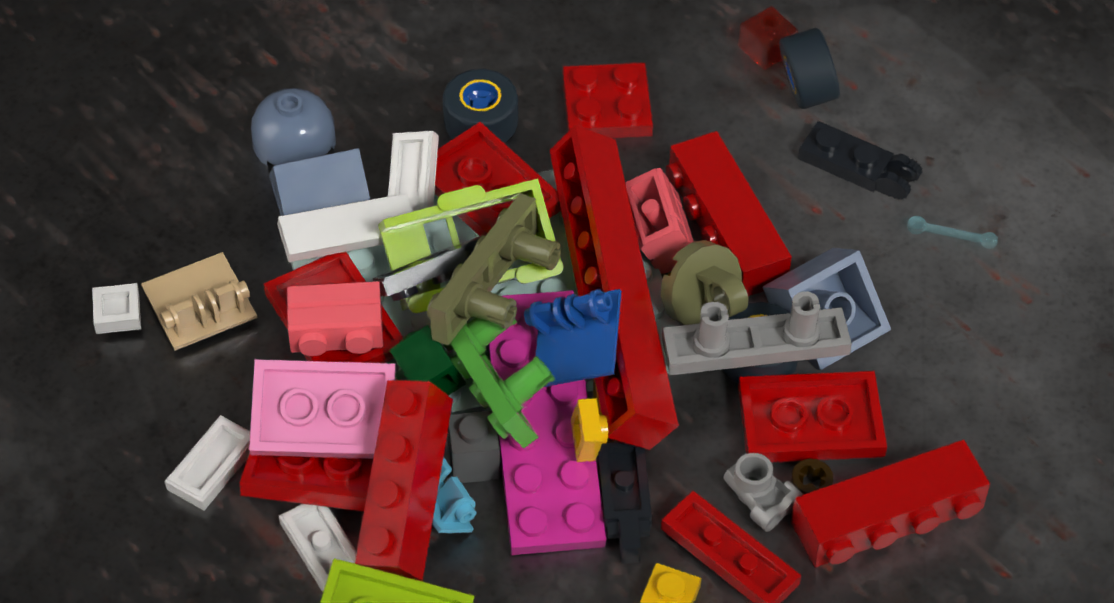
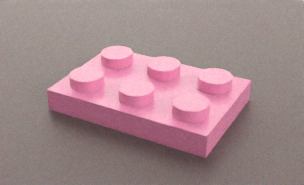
(317, 408)

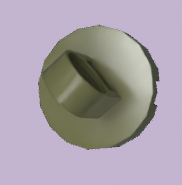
(702, 276)

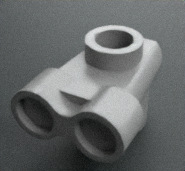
(760, 490)

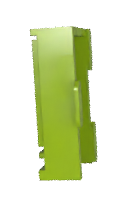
(407, 242)

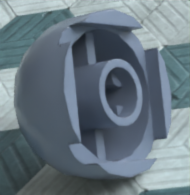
(292, 127)

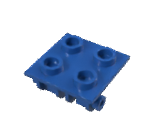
(577, 334)

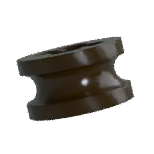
(813, 470)

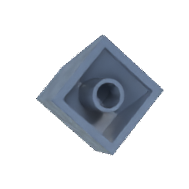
(319, 182)
(838, 281)

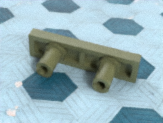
(471, 283)

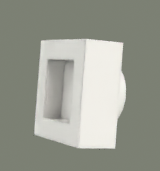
(116, 308)

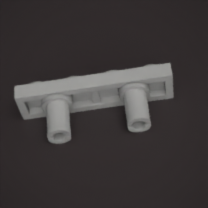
(756, 340)

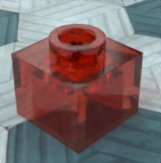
(762, 34)

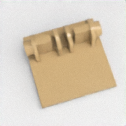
(199, 300)

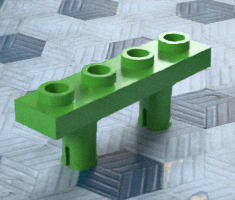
(489, 389)

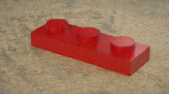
(730, 551)

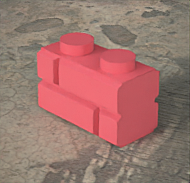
(658, 218)
(334, 317)

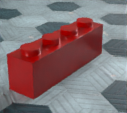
(727, 208)
(404, 478)
(890, 503)

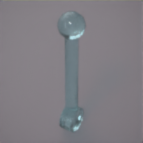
(918, 225)

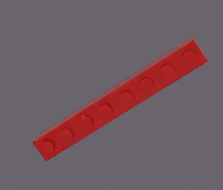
(609, 258)

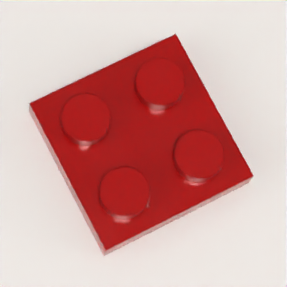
(608, 99)

